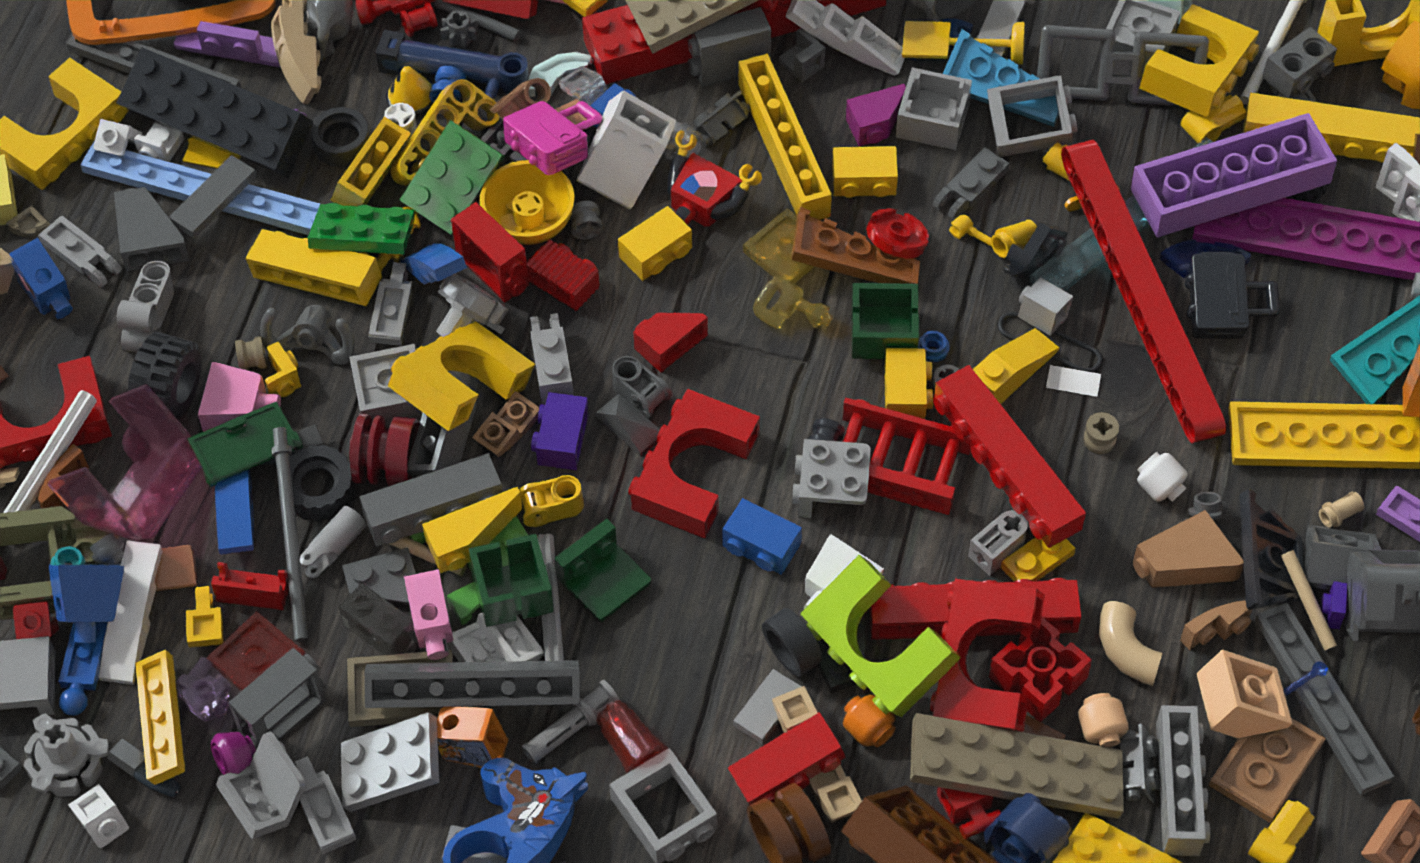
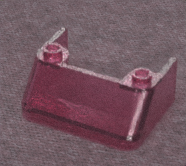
(152, 485)

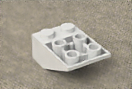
(625, 149)

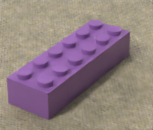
(1233, 174)

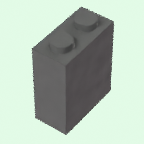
(725, 43)

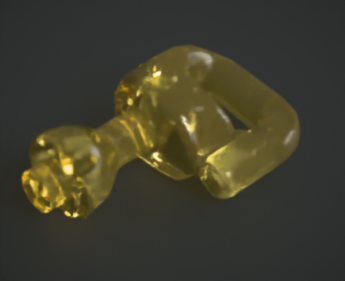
(789, 301)

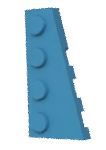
(989, 70)

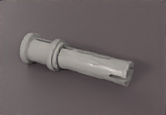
(571, 722)

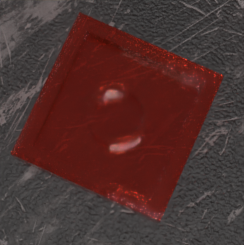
(251, 651)

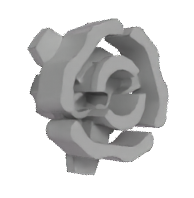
(469, 305)
(62, 752)

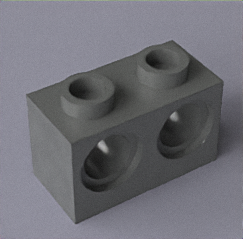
(1299, 63)

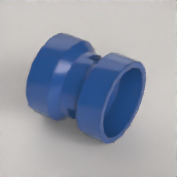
(443, 78)

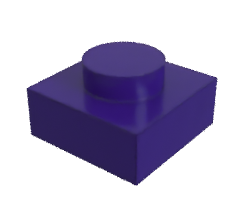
(1335, 604)

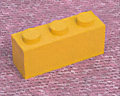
(371, 164)

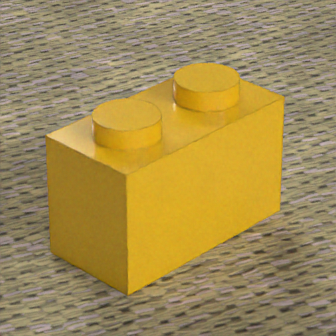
(864, 171)
(655, 243)
(906, 381)

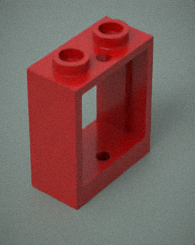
(490, 252)

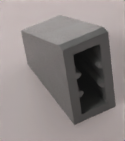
(146, 231)

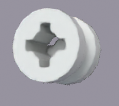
(402, 115)

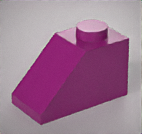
(874, 114)

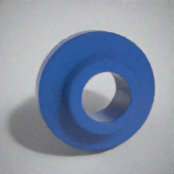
(937, 340)

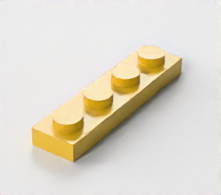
(160, 717)

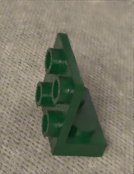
(600, 572)

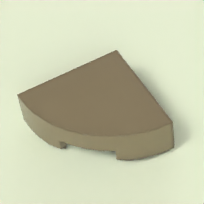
(28, 223)

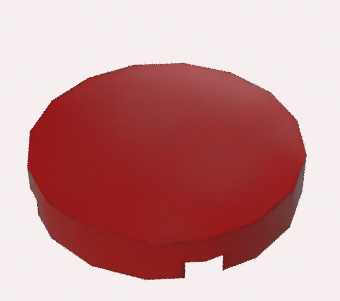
(897, 234)

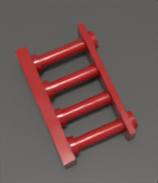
(904, 485)

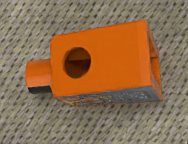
(470, 735)

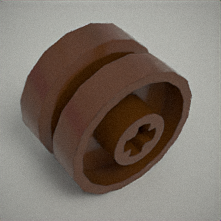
(789, 827)

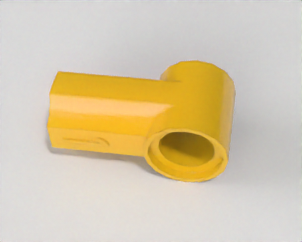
(1217, 121)
(1279, 840)

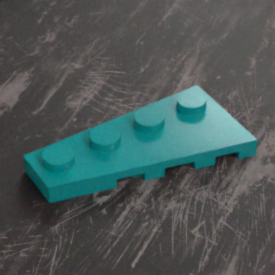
(1381, 353)

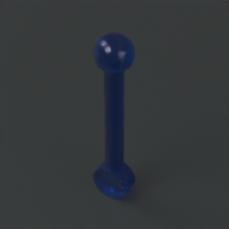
(1318, 669)

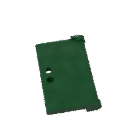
(247, 446)

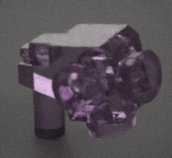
(203, 695)

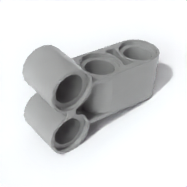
(146, 305)

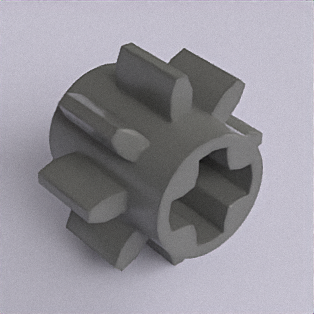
(459, 29)

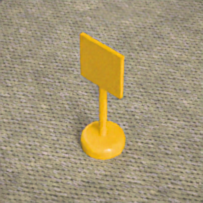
(933, 40)

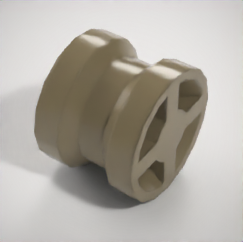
(251, 353)
(1095, 439)

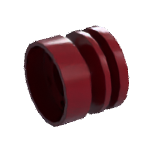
(380, 450)

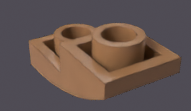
(508, 426)
(1221, 620)

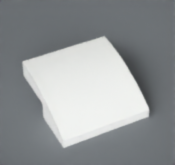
(1401, 182)
(495, 643)

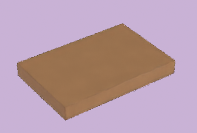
(1266, 768)

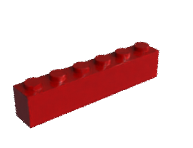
(1008, 457)
(912, 609)

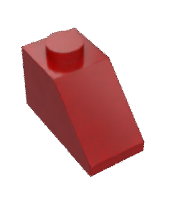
(669, 336)

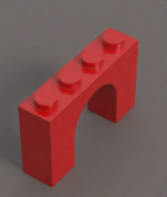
(693, 423)
(26, 444)
(973, 609)

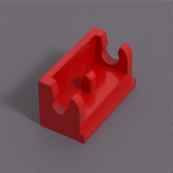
(250, 588)

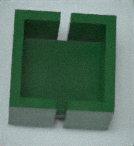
(883, 318)
(513, 588)

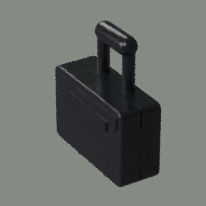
(1220, 296)

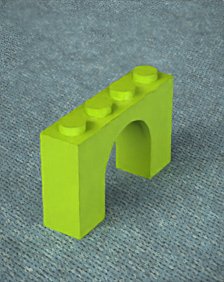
(836, 617)

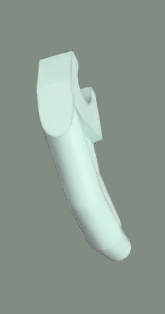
(556, 67)

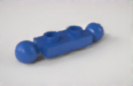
(80, 671)

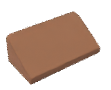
(176, 568)
(1396, 836)

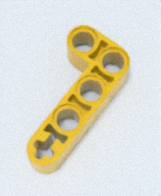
(431, 130)

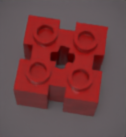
(1040, 668)

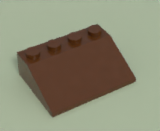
(907, 829)

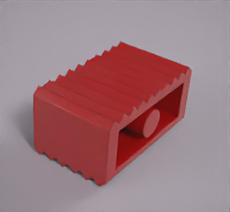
(563, 274)

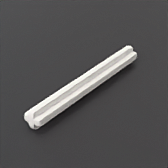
(52, 452)

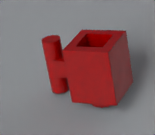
(964, 805)

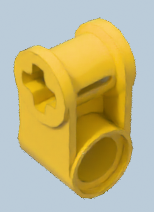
(549, 500)

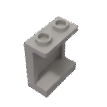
(28, 674)

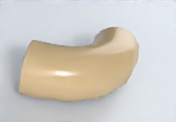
(1123, 647)

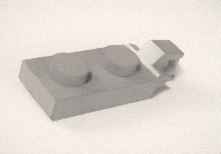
(391, 307)
(324, 809)

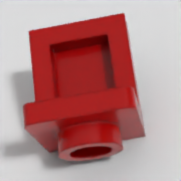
(34, 620)

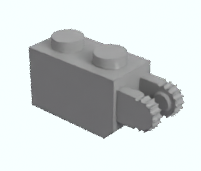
(550, 358)

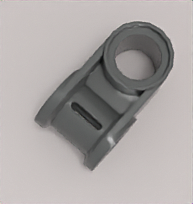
(644, 389)

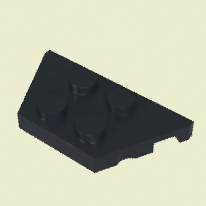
(1263, 542)

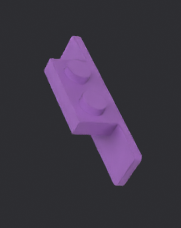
(229, 43)

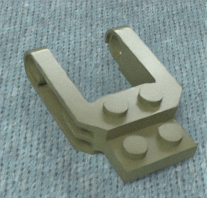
(45, 524)

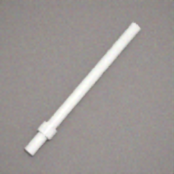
(1272, 46)

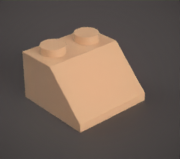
(1242, 696)

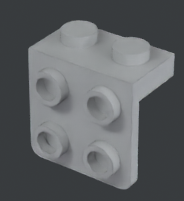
(831, 474)
(266, 790)

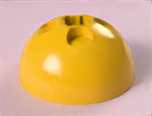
(528, 201)

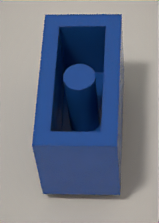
(761, 536)

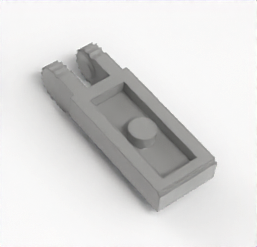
(78, 250)

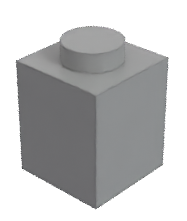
(1044, 306)

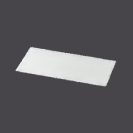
(1073, 380)

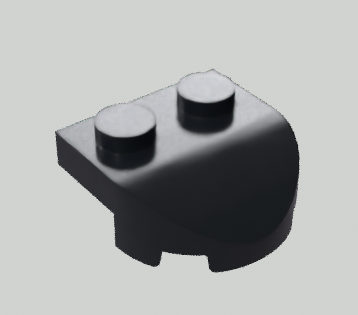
(1043, 245)

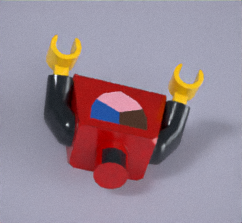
(703, 189)

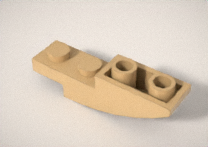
(296, 50)

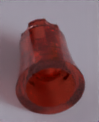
(628, 735)

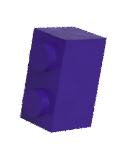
(561, 431)

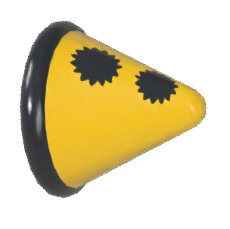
(410, 89)

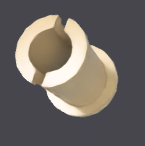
(1334, 513)

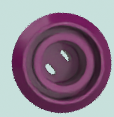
(232, 752)

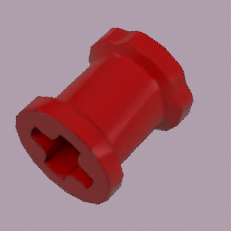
(418, 19)

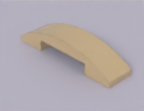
(832, 790)

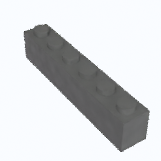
(472, 684)

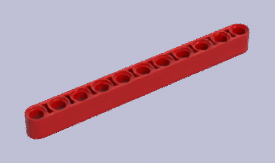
(1143, 292)

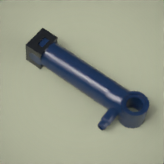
(495, 71)

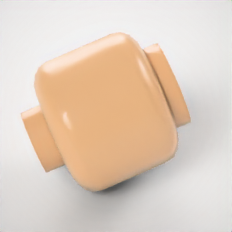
(1103, 720)

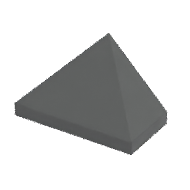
(628, 424)

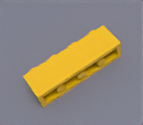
(325, 272)

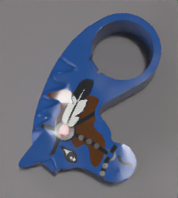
(533, 819)

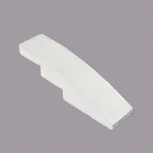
(852, 37)
(130, 628)

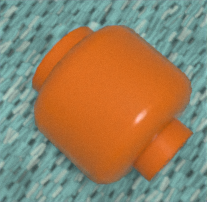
(867, 722)

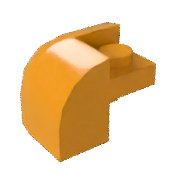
(1403, 66)

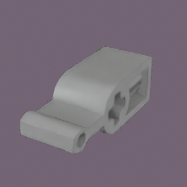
(998, 541)

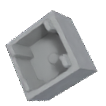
(1143, 16)
(933, 108)
(371, 381)

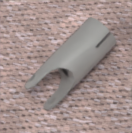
(332, 541)

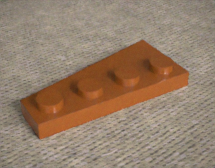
(835, 250)

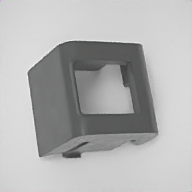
(1383, 592)

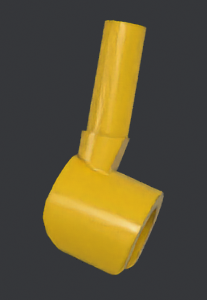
(964, 225)

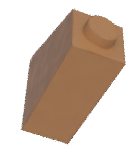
(1188, 555)

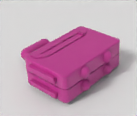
(548, 136)

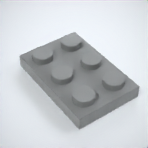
(389, 762)

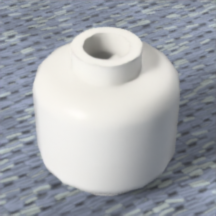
(1162, 477)

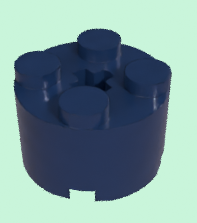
(1027, 832)

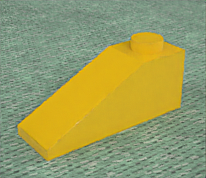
(1015, 363)
(469, 527)

